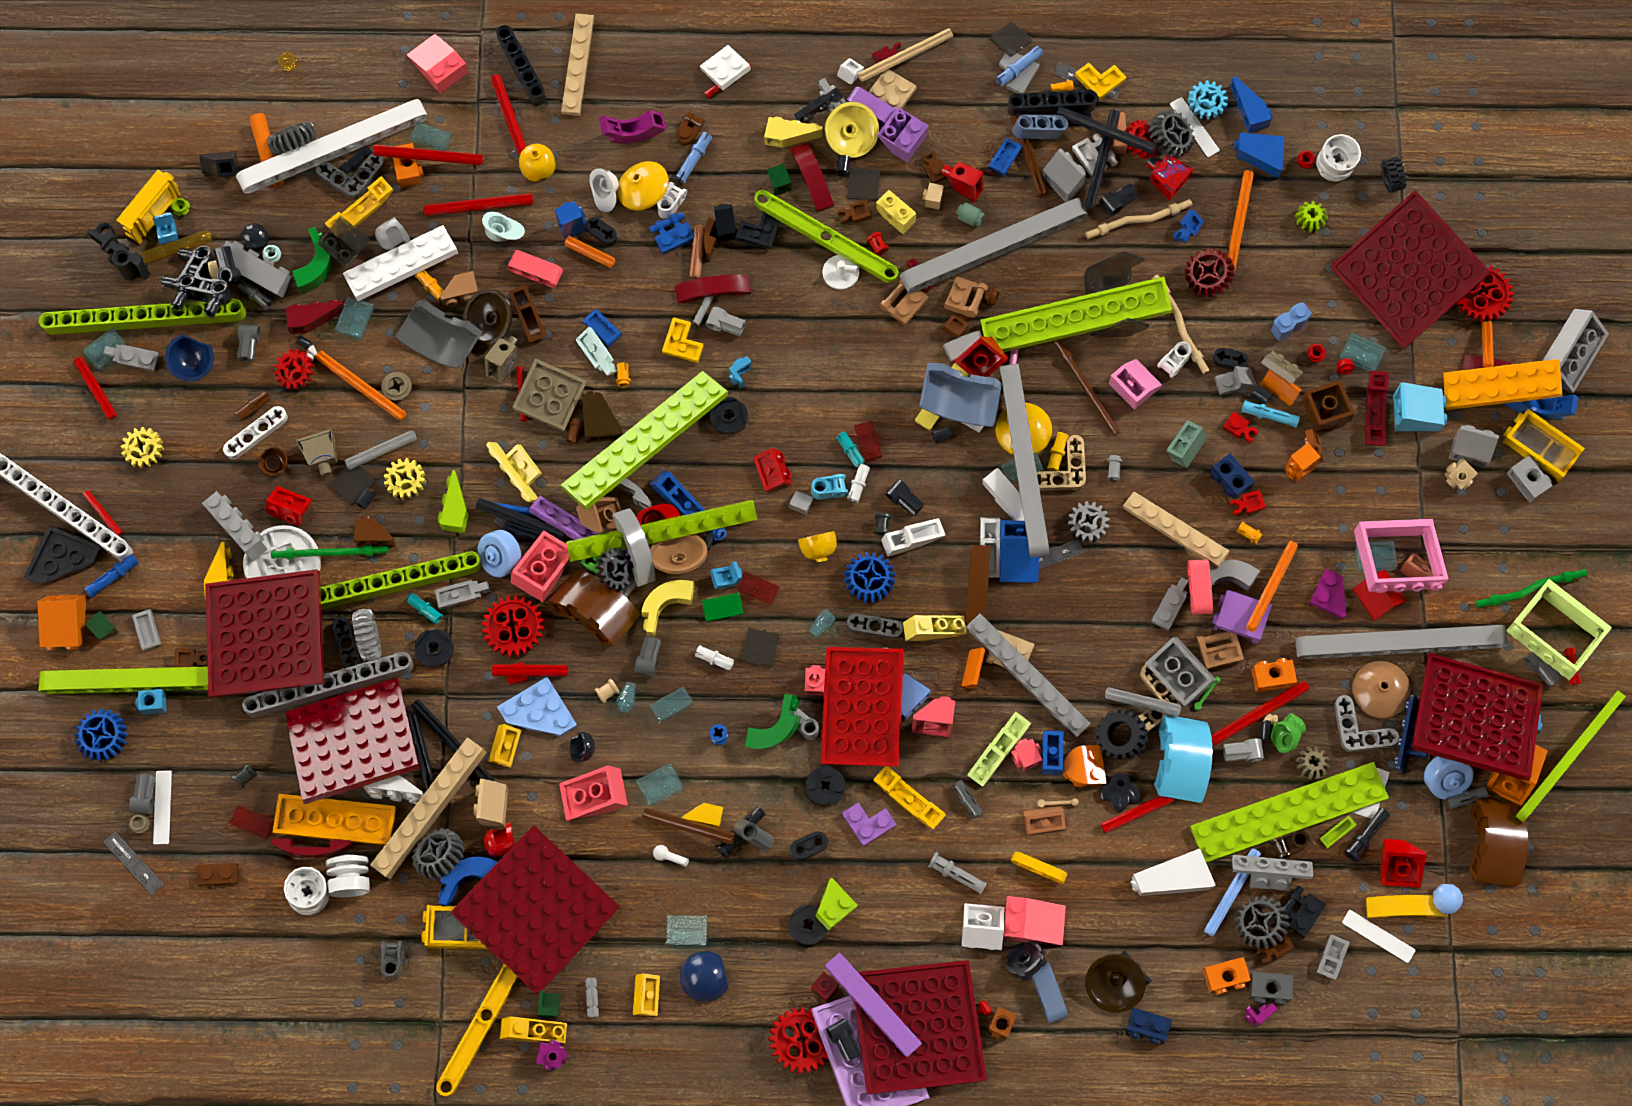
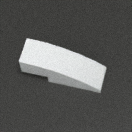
(1004, 494)
(912, 537)
(991, 537)

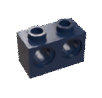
(1235, 474)

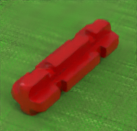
(1570, 655)

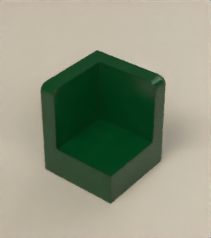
(779, 179)
(100, 626)
(549, 1005)

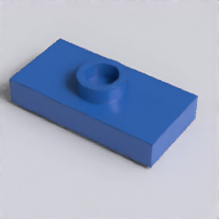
(1004, 157)
(602, 327)

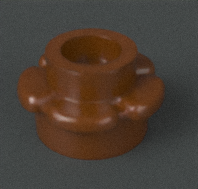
(992, 296)

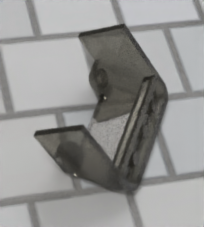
(1111, 274)

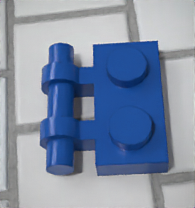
(674, 238)

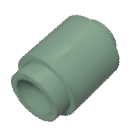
(970, 214)

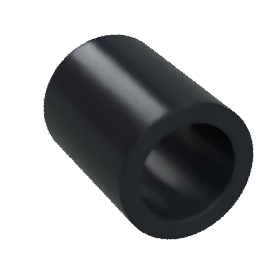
(843, 165)
(1262, 394)
(941, 434)
(365, 498)

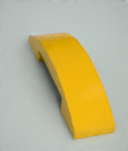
(365, 205)
(909, 798)
(1402, 906)

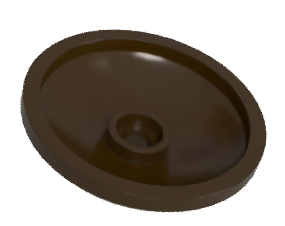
(481, 312)
(1113, 994)

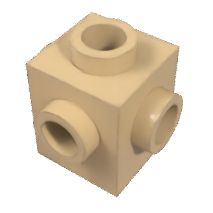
(1466, 473)

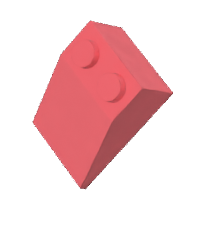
(438, 63)
(541, 566)
(593, 793)
(1033, 921)

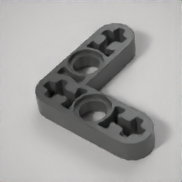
(350, 182)

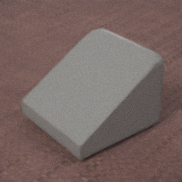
(801, 502)

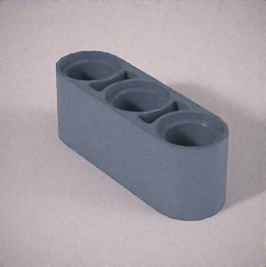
(1032, 130)
(1049, 994)

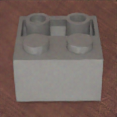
(1064, 175)
(1473, 446)

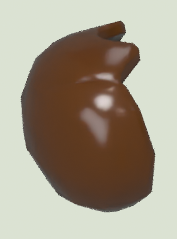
(273, 461)

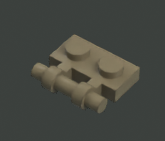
(1282, 367)

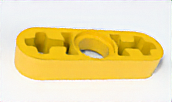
(1039, 867)

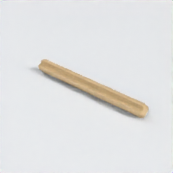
(905, 54)

